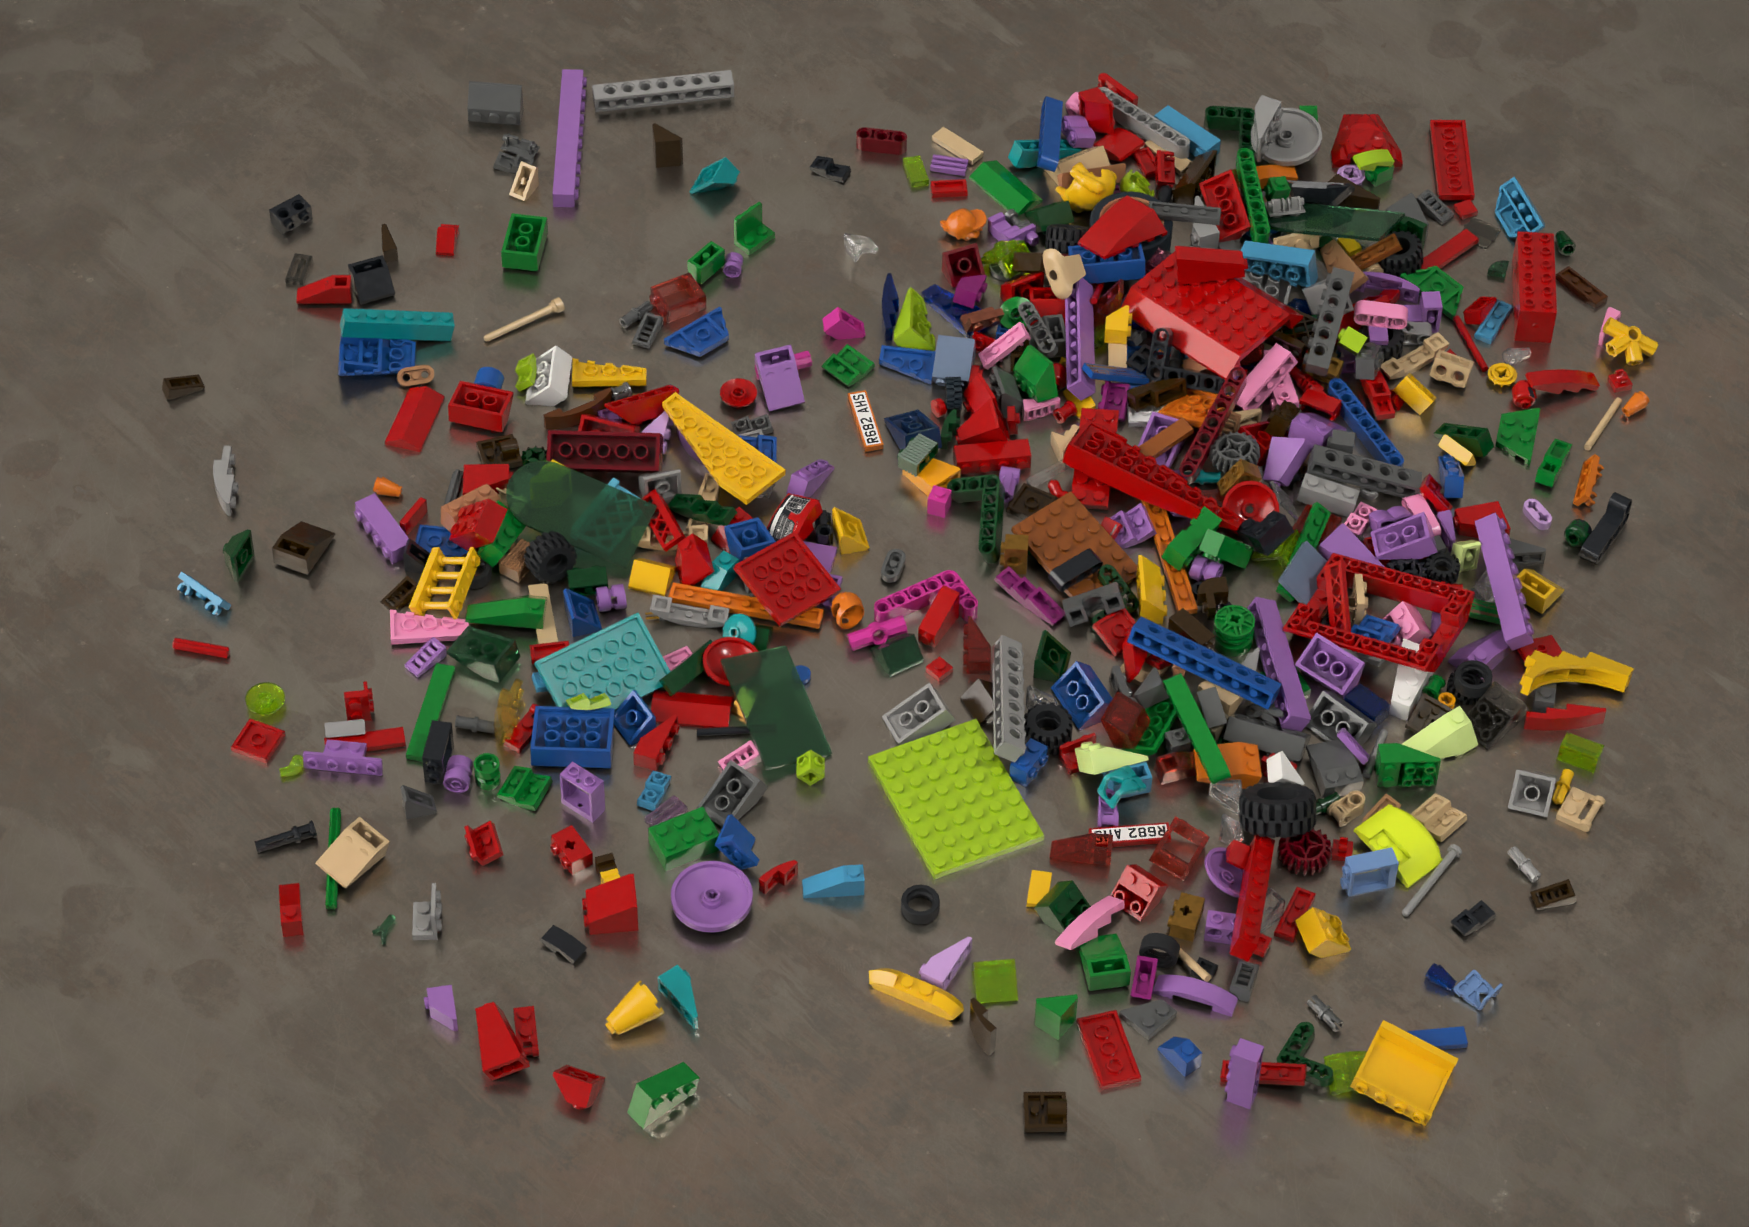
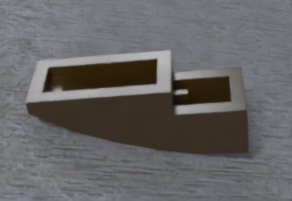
(1156, 393)

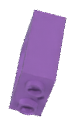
(571, 796)

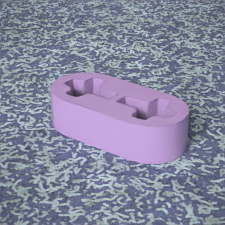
(1537, 514)

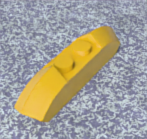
(916, 992)

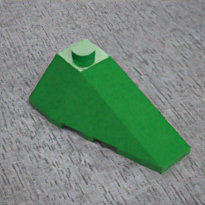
(519, 611)

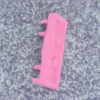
(1004, 345)

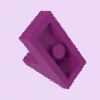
(1144, 977)

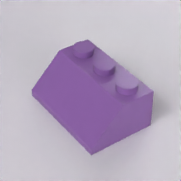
(1330, 665)

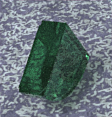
(1499, 268)

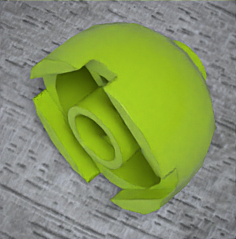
(1135, 183)

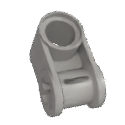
(1416, 333)

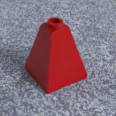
(984, 426)

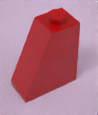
(480, 474)
(1465, 517)
(939, 617)

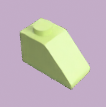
(1467, 553)

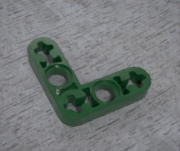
(1105, 580)
(1296, 1056)

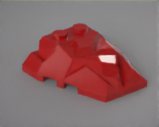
(1361, 134)

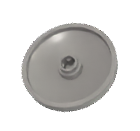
(1296, 141)

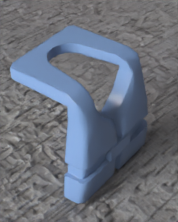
(1473, 986)

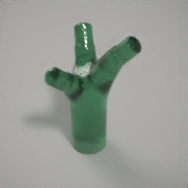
(384, 927)

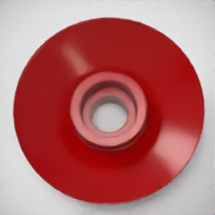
(738, 392)

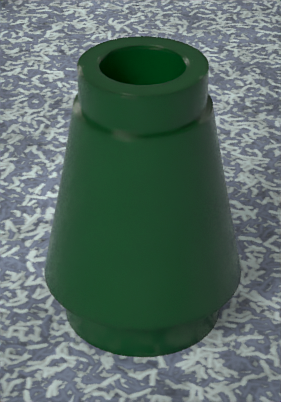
(1565, 244)

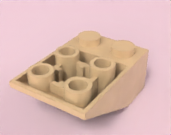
(353, 852)

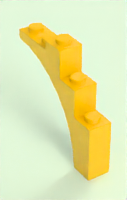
(1593, 669)

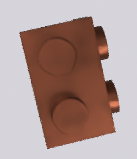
(981, 319)

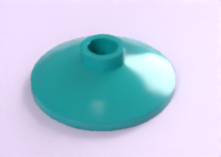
(743, 625)

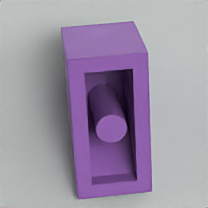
(442, 1006)

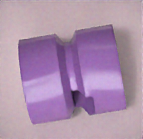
(1203, 569)
(604, 601)
(458, 773)

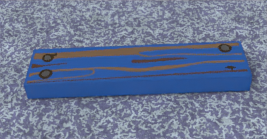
(1115, 374)

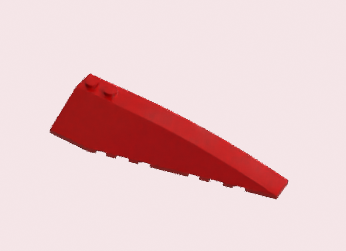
(1116, 463)

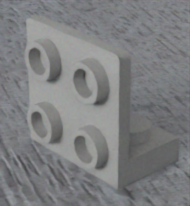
(427, 917)

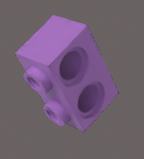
(1219, 927)

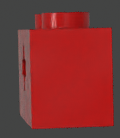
(571, 850)

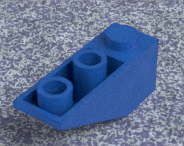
(1451, 476)

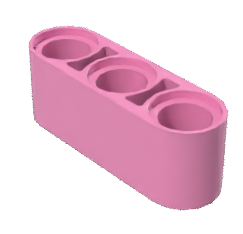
(1380, 314)
(1417, 504)

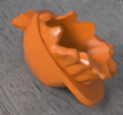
(964, 223)

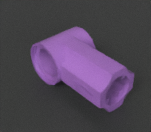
(1009, 478)

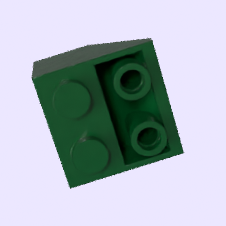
(1061, 905)

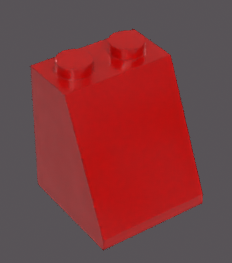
(611, 906)

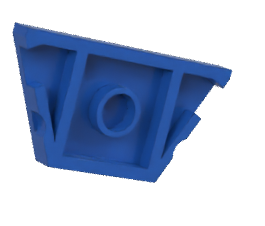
(701, 334)

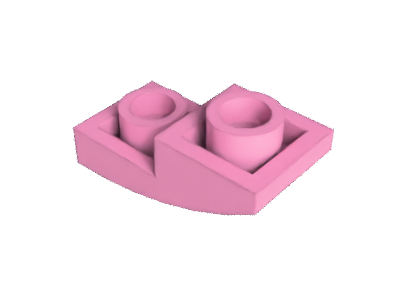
(1359, 520)

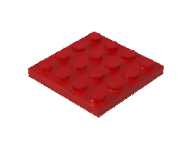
(787, 579)

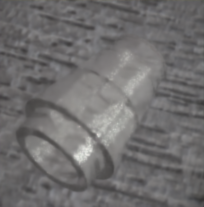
(1515, 355)

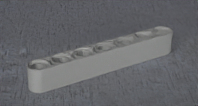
(1147, 125)

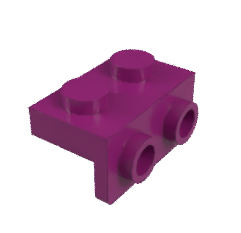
(1114, 398)

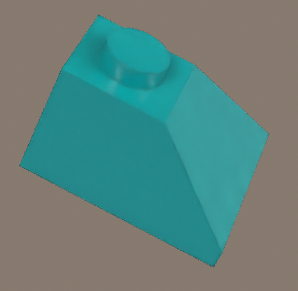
(716, 177)

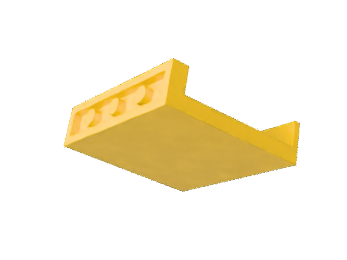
(1404, 1073)

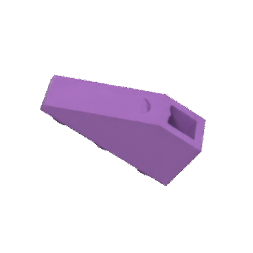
(809, 478)

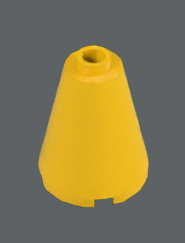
(634, 1010)

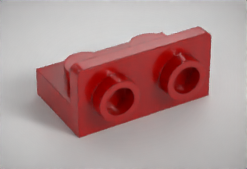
(1067, 752)

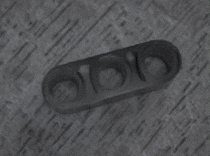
(1075, 570)

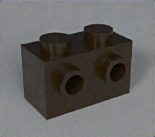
(1281, 418)

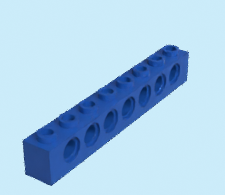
(1204, 662)

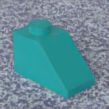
(723, 572)

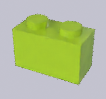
(1351, 340)

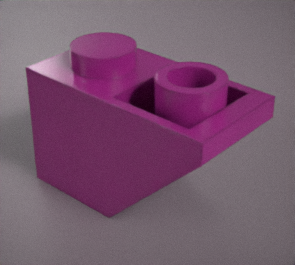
(970, 290)

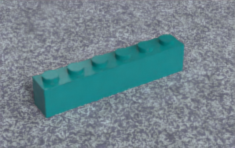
(397, 324)

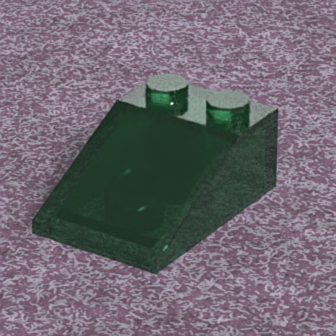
(485, 653)

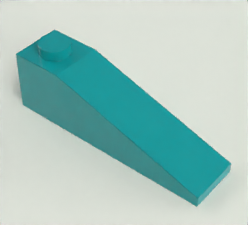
(1025, 152)

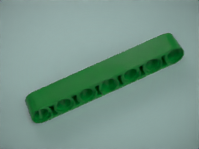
(1252, 196)
(1196, 729)

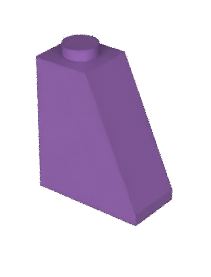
(1285, 459)

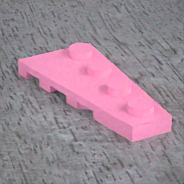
(420, 629)

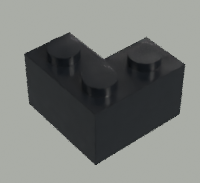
(1267, 534)

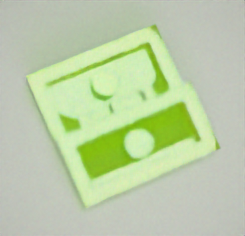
(1344, 1070)

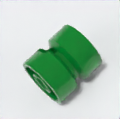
(487, 771)

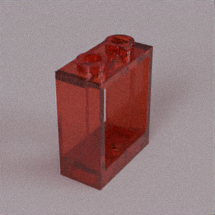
(684, 308)
(1171, 862)

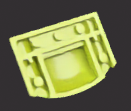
(1407, 836)

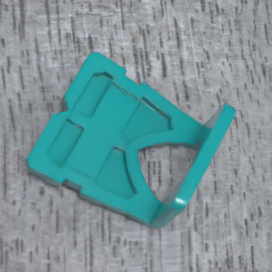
(1128, 781)

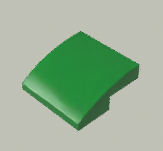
(848, 365)
(524, 788)

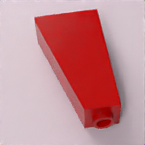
(1208, 264)
(498, 1043)

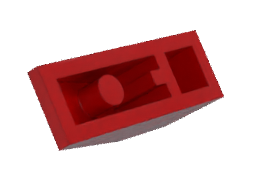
(1133, 657)
(290, 910)

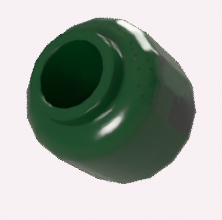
(1577, 532)

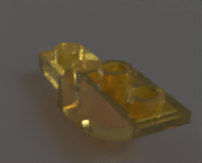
(506, 712)

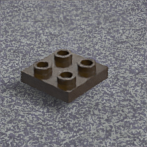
(500, 451)
(1045, 1111)

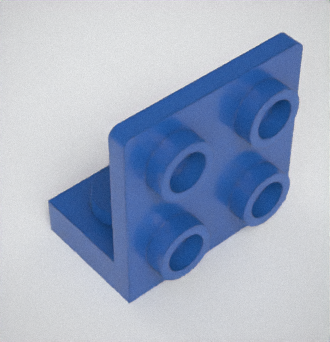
(737, 843)

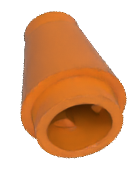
(1636, 403)
(386, 487)

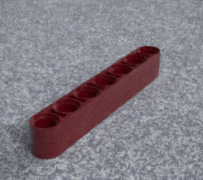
(1213, 416)

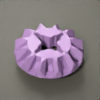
(1358, 175)

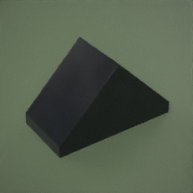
(414, 557)

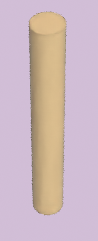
(1194, 965)

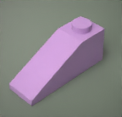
(944, 965)

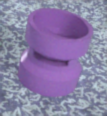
(733, 265)

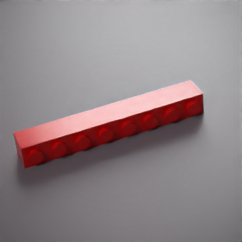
(1252, 898)

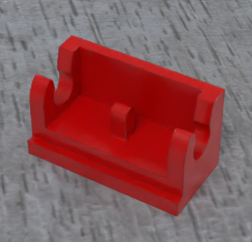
(1164, 169)
(1321, 403)

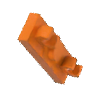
(1587, 480)

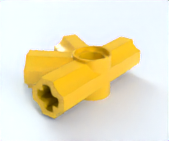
(1633, 346)

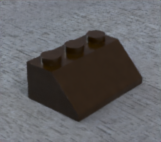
(1197, 171)

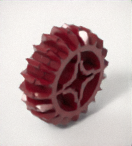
(1317, 850)

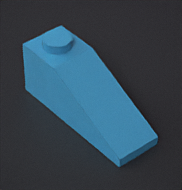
(837, 882)

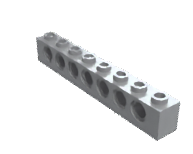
(663, 91)
(1008, 699)

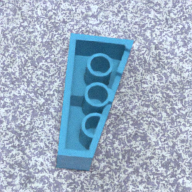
(1281, 262)

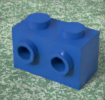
(1029, 764)

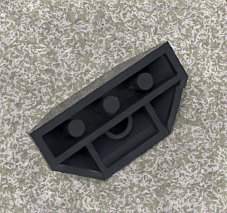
(1321, 192)

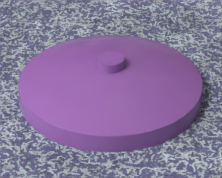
(711, 896)

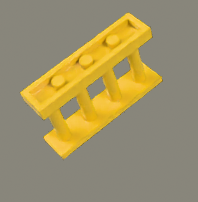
(433, 573)

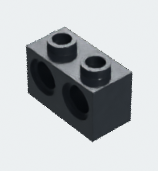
(290, 214)

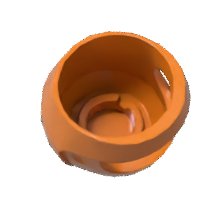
(850, 605)

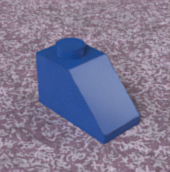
(1182, 1054)

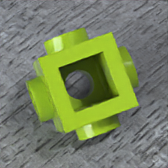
(810, 767)

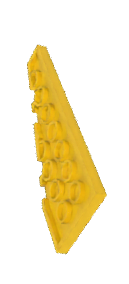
(726, 456)

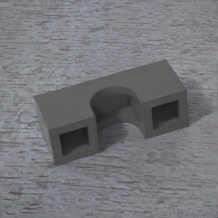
(1102, 598)

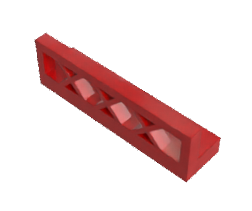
(665, 517)
(1337, 595)

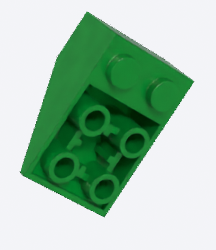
(1405, 766)
(1105, 963)

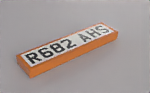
(865, 421)

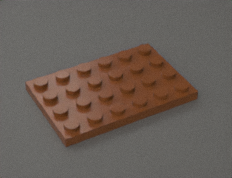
(1067, 530)

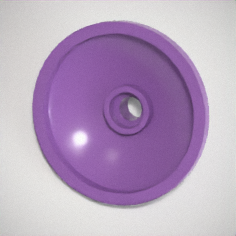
(1222, 874)

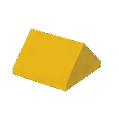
(1414, 394)
(848, 532)
(651, 576)

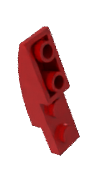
(1379, 396)

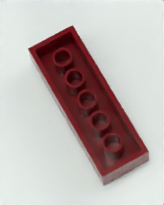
(606, 451)

